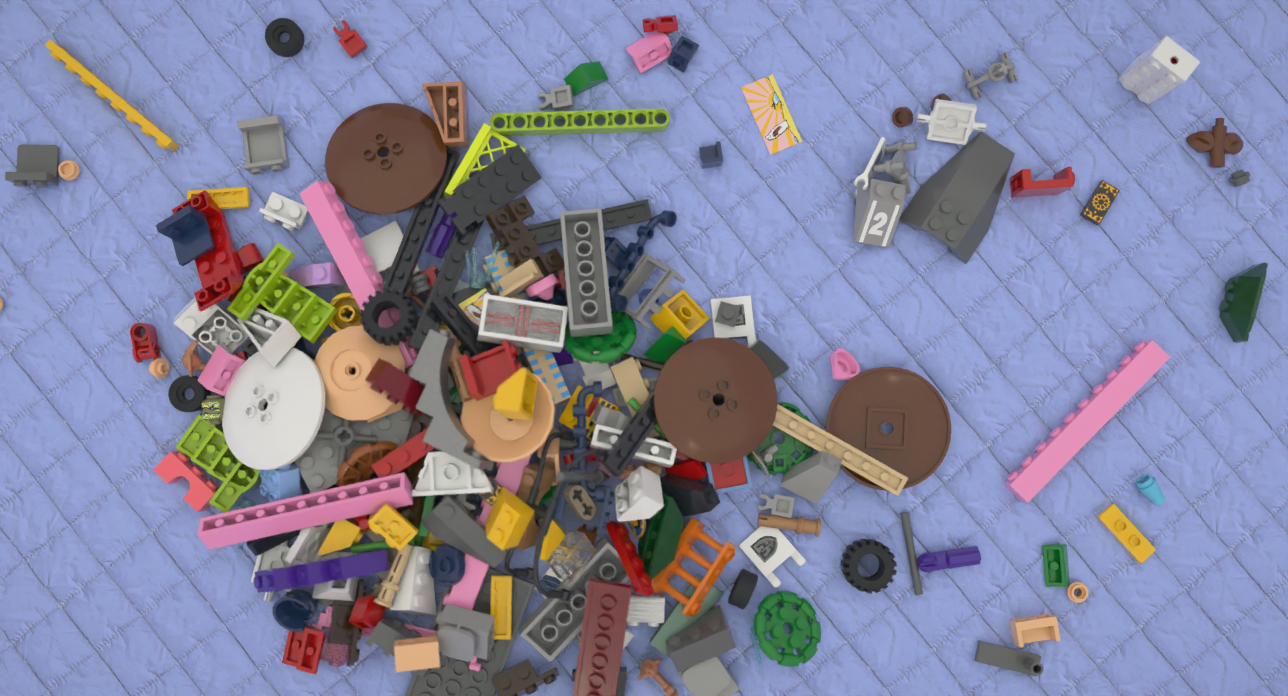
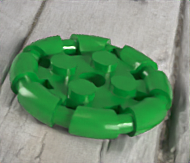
(609, 345)
(786, 448)
(798, 628)

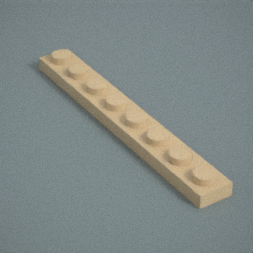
(850, 456)

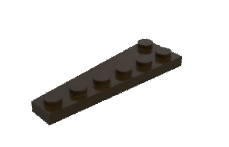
(414, 511)

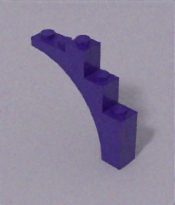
(321, 571)

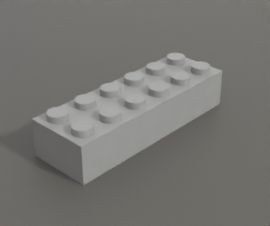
(586, 272)
(560, 621)

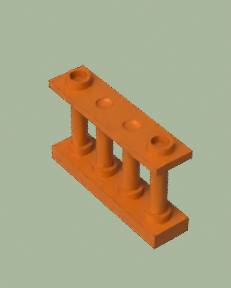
(690, 534)

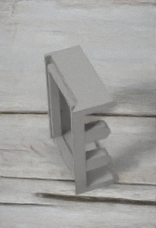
(636, 279)

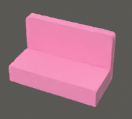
(650, 50)
(220, 371)

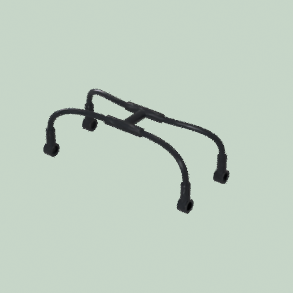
(547, 515)

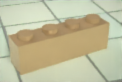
(631, 383)

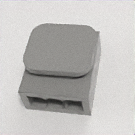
(465, 633)
(709, 679)

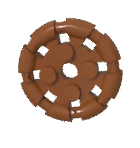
(364, 459)

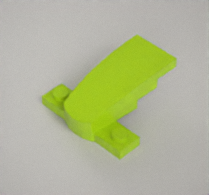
(283, 296)
(209, 449)

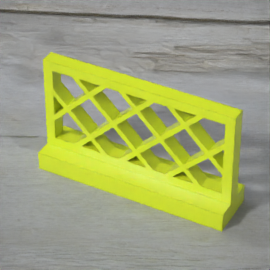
(473, 155)

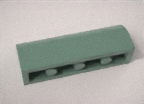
(678, 621)

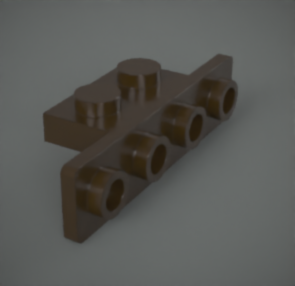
(341, 629)
(522, 680)

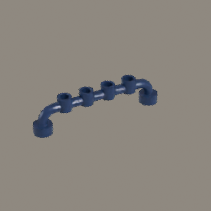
(620, 302)
(579, 432)

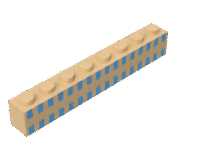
(541, 361)

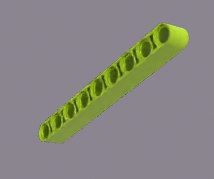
(570, 118)

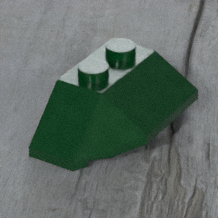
(1242, 301)
(661, 538)

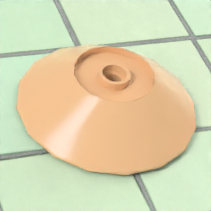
(350, 394)
(505, 439)

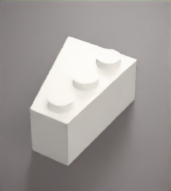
(270, 334)
(416, 586)

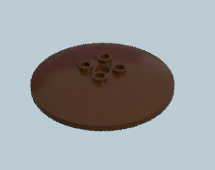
(391, 182)
(687, 408)
(912, 408)

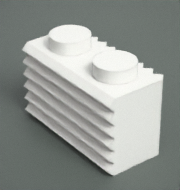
(646, 610)

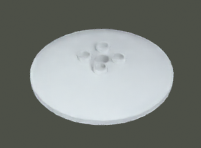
(293, 413)

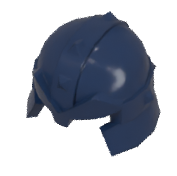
(295, 609)

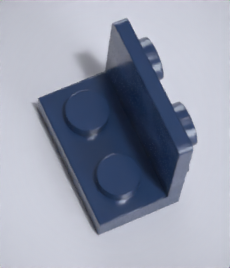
(188, 233)

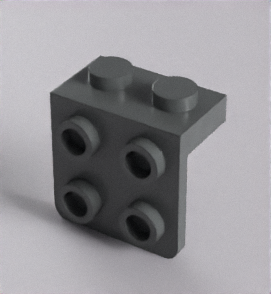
(35, 166)

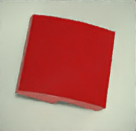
(304, 649)

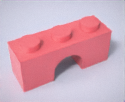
(201, 489)

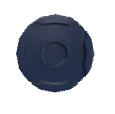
(447, 565)

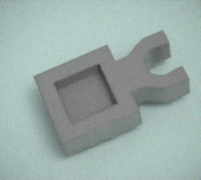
(560, 98)
(780, 505)

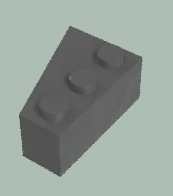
(391, 630)
(701, 640)

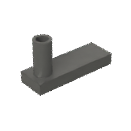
(1008, 658)

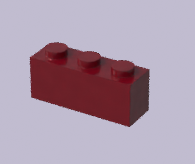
(396, 385)

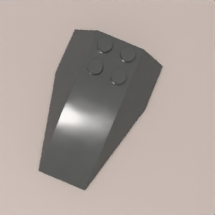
(962, 196)

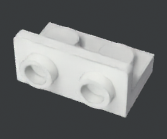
(286, 211)

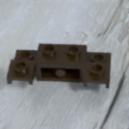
(516, 239)

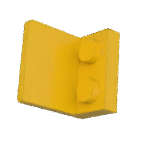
(392, 526)

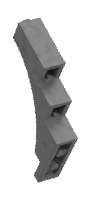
(445, 429)

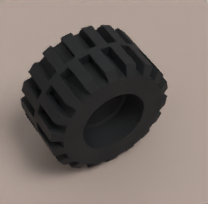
(377, 305)
(884, 572)

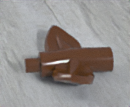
(1216, 143)

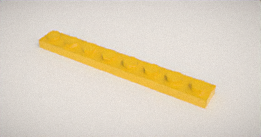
(105, 91)

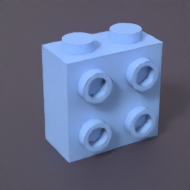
(280, 483)

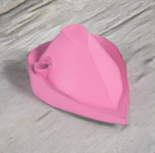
(543, 289)
(843, 365)

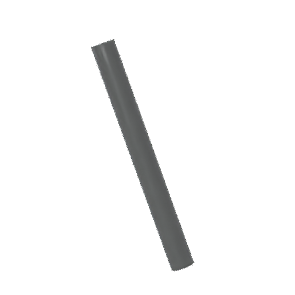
(911, 553)

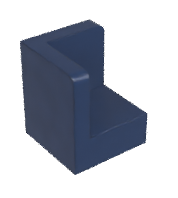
(711, 156)

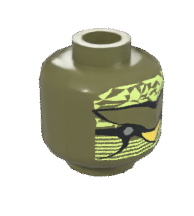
(213, 409)

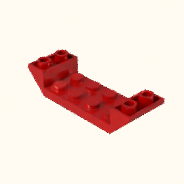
(219, 267)

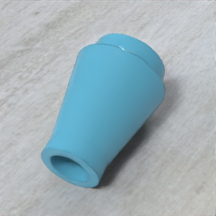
(1149, 487)

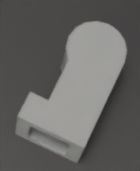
(609, 417)

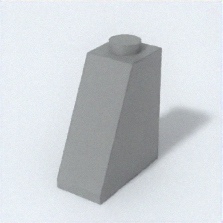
(812, 476)

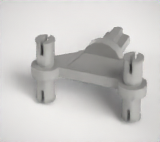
(995, 73)
(897, 166)

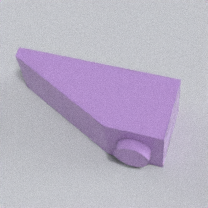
(318, 276)

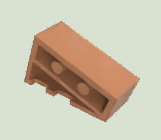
(450, 110)

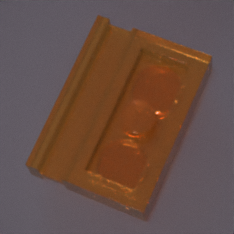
(631, 468)

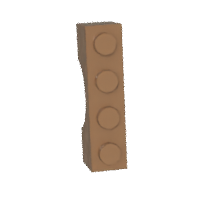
(527, 481)

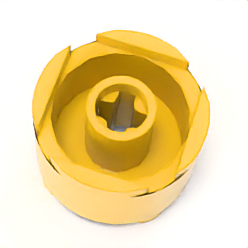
(345, 303)

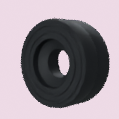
(276, 29)
(177, 394)
(743, 589)

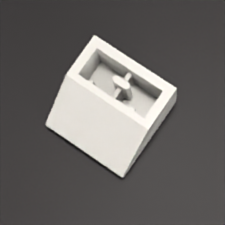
(638, 496)
(337, 589)

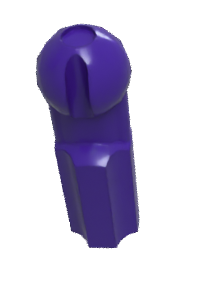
(441, 236)
(949, 559)

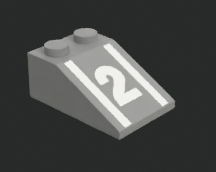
(877, 212)

